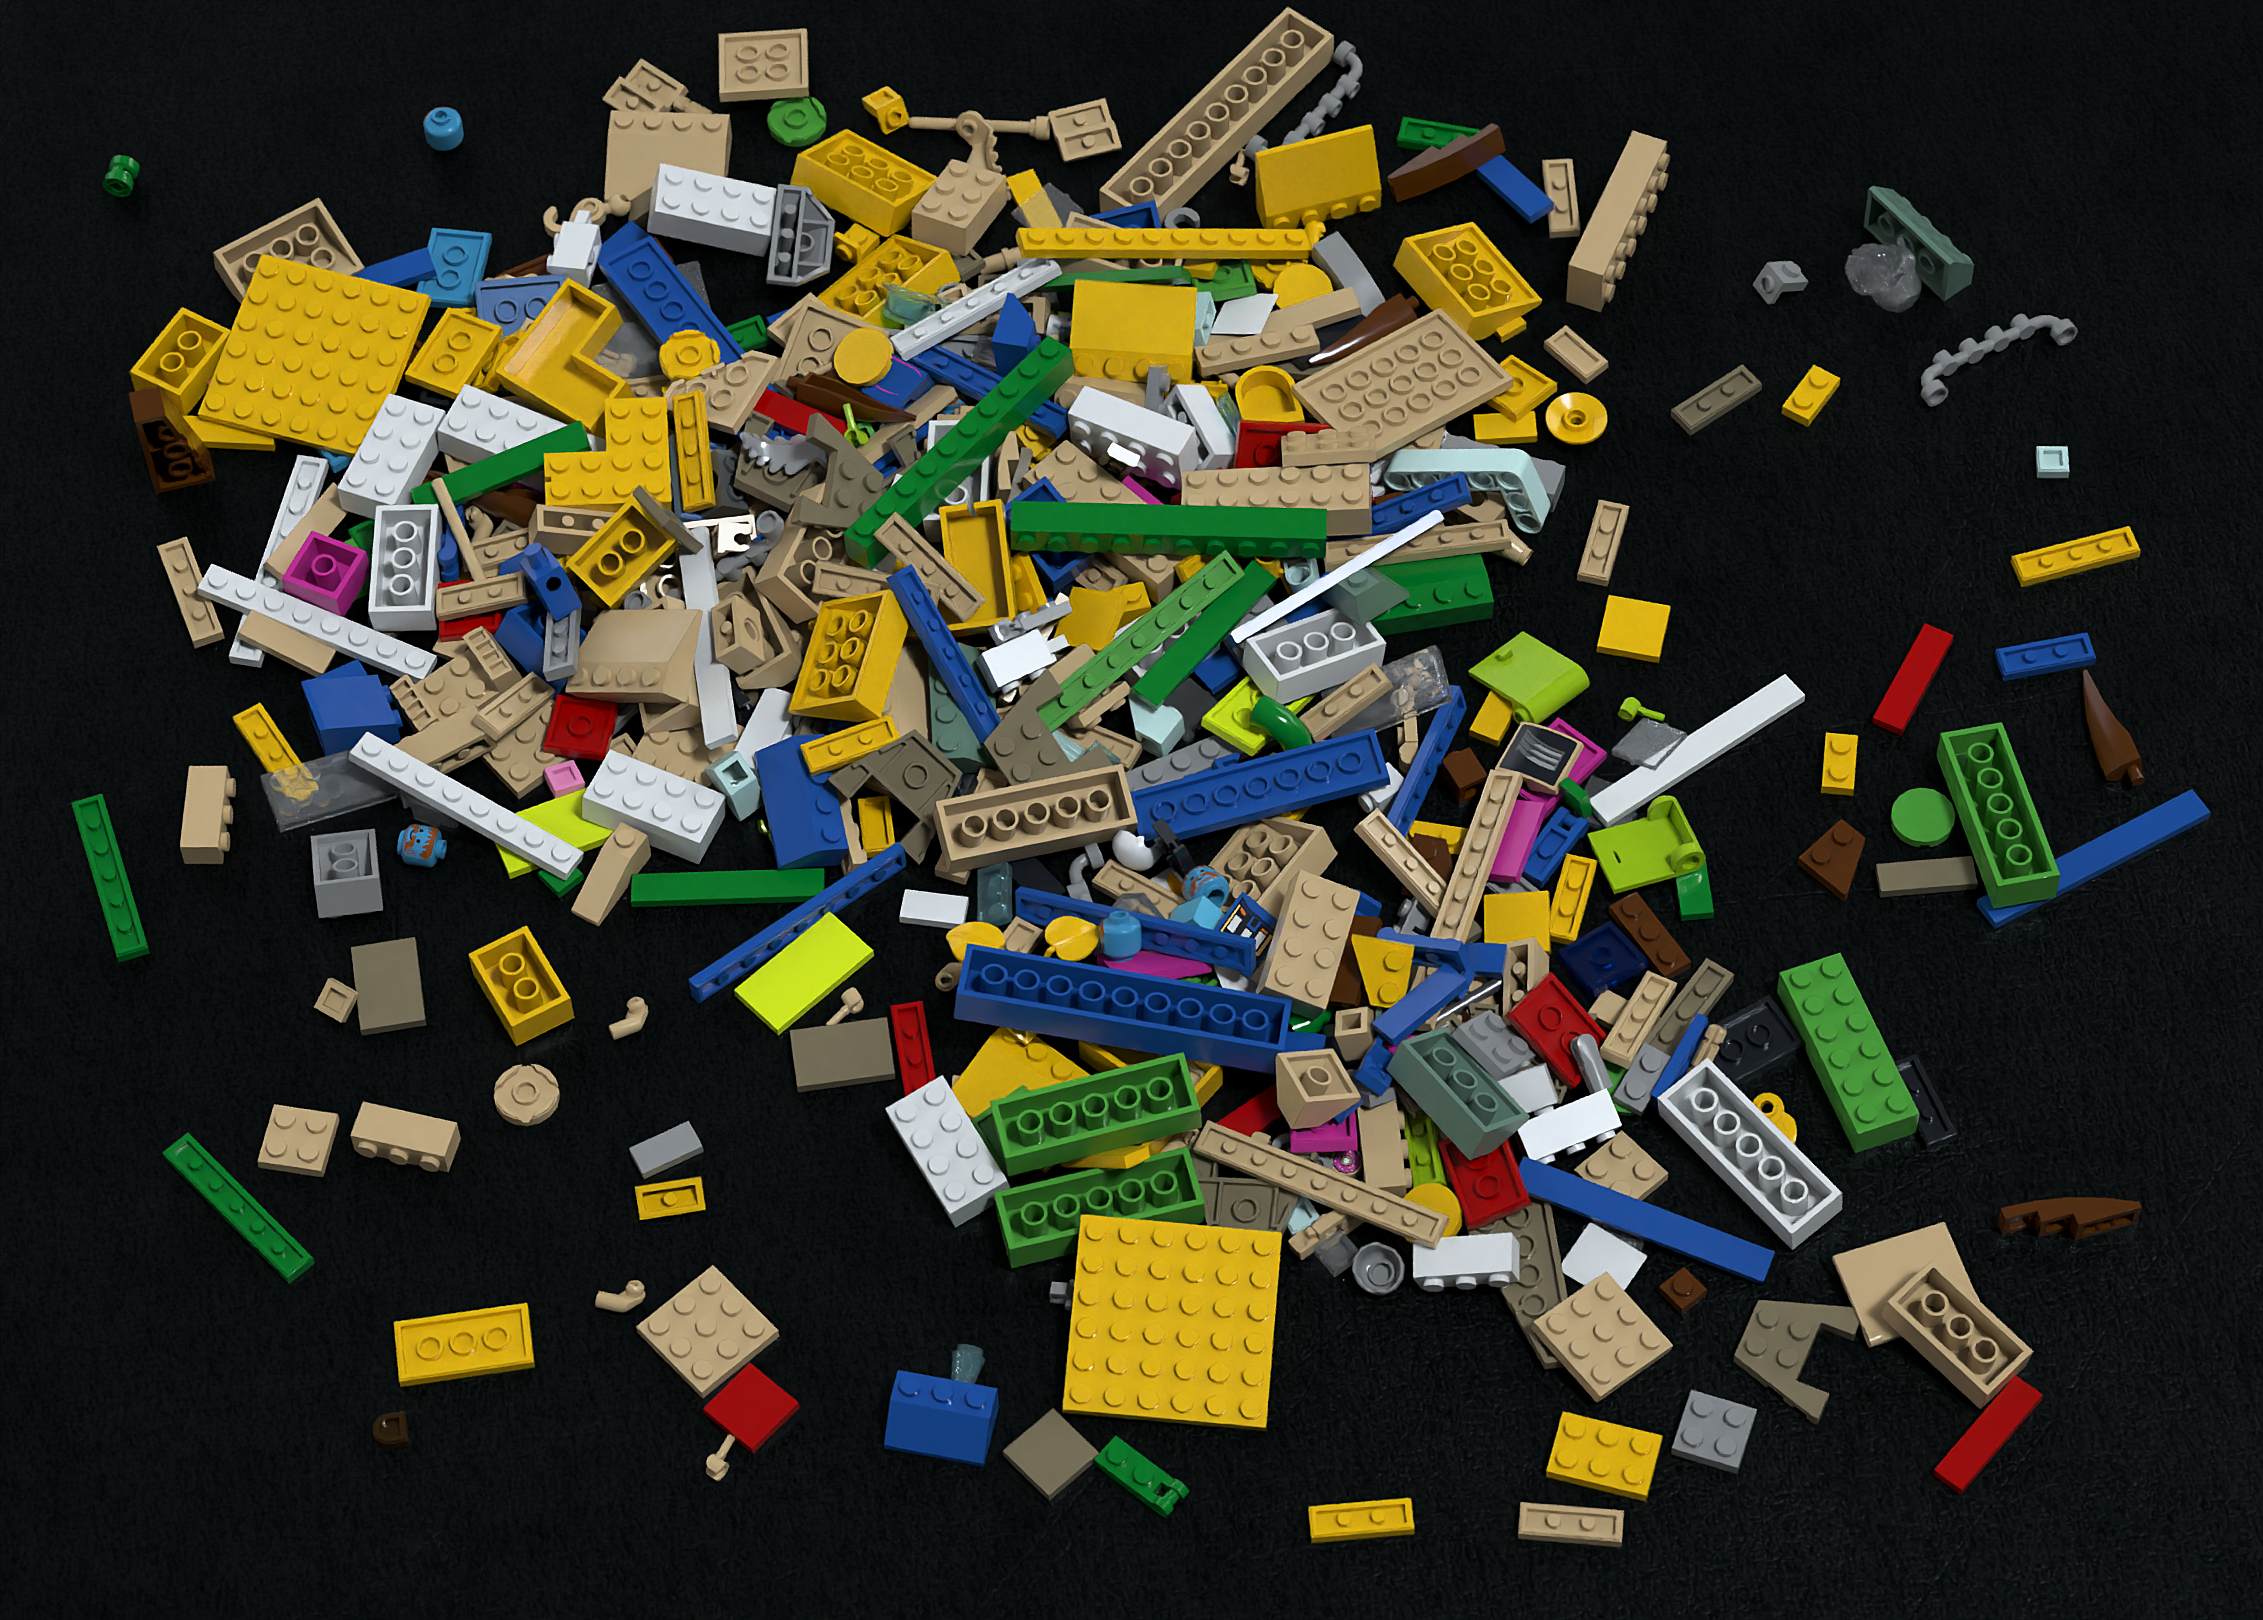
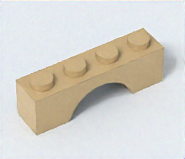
(1355, 1029)

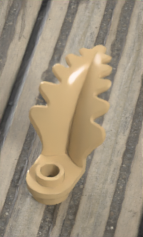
(982, 142)

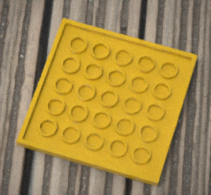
(313, 355)
(1172, 1322)

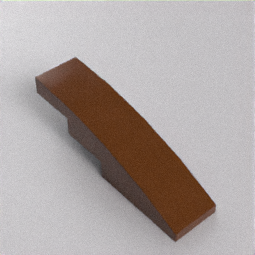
(1445, 165)
(2079, 1214)

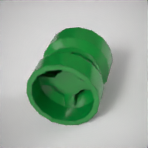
(121, 176)

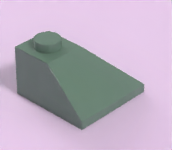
(1365, 595)

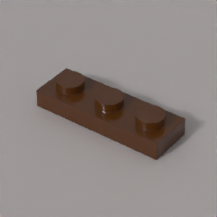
(1649, 936)

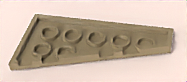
(1540, 1270)

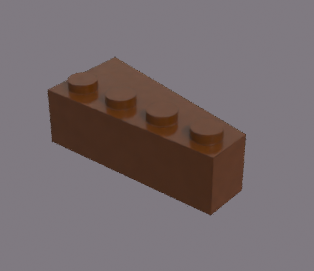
(169, 444)

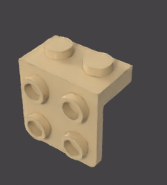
(1109, 698)

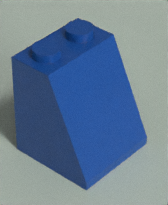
(348, 708)

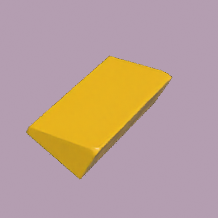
(670, 1198)

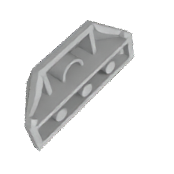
(799, 237)

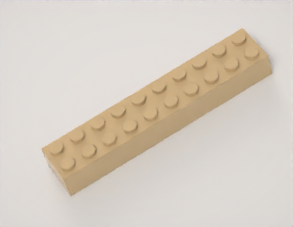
(1222, 116)

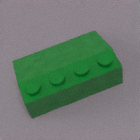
(1440, 594)

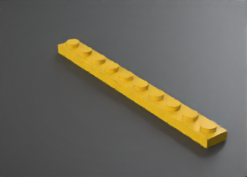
(1163, 243)

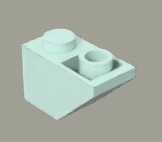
(1155, 729)
(738, 782)

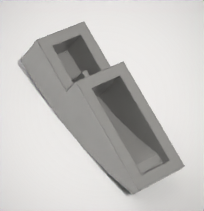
(1346, 270)

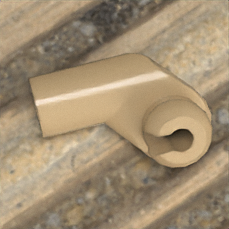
(1182, 1140)

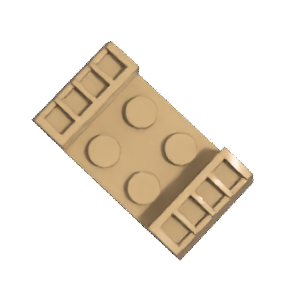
(470, 678)

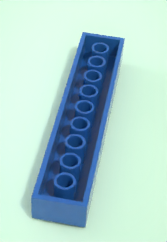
(1122, 1008)

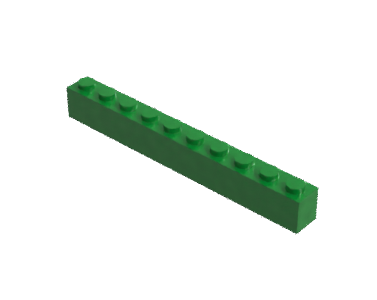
(963, 448)
(1168, 529)

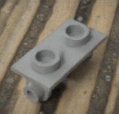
(1412, 916)

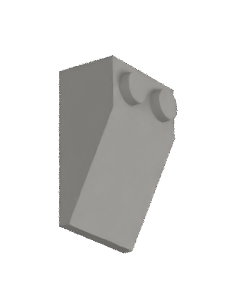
(346, 873)

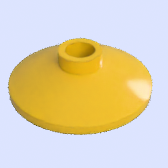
(1578, 409)

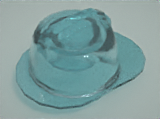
(907, 305)

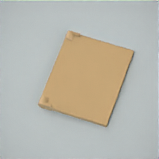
(1882, 1268)

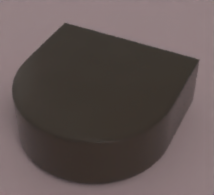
(391, 1430)

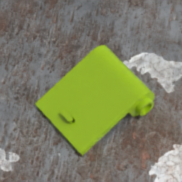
(1531, 678)
(1648, 848)

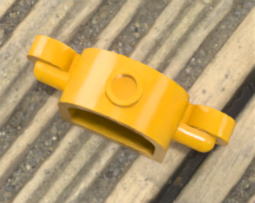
(1267, 395)

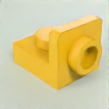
(887, 108)
(855, 243)

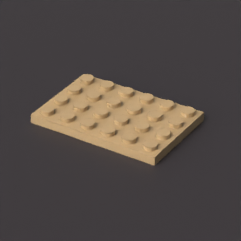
(1405, 383)

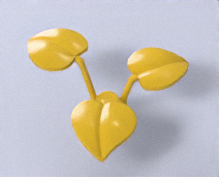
(1067, 935)

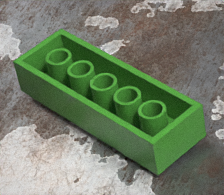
(1998, 815)
(1848, 1053)
(1096, 1114)
(1045, 1216)

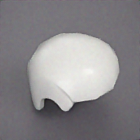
(1133, 853)

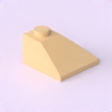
(1312, 1087)

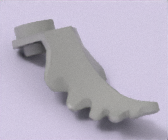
(780, 453)

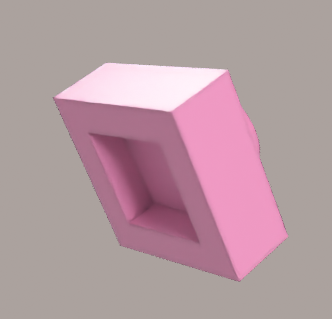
(564, 778)

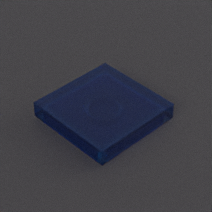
(1602, 959)

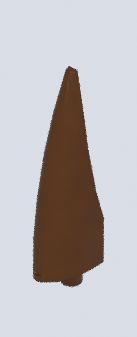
(1379, 323)
(830, 395)
(508, 503)
(2110, 740)

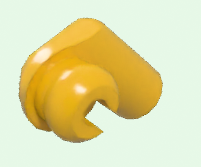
(1313, 232)

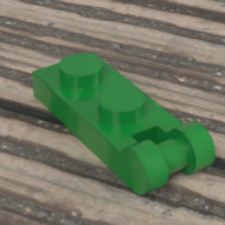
(1140, 1476)

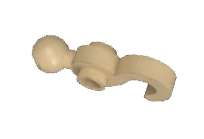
(617, 205)

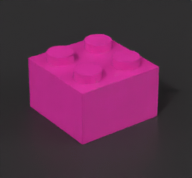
(327, 573)

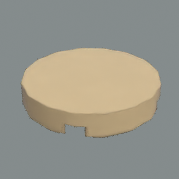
(526, 1094)

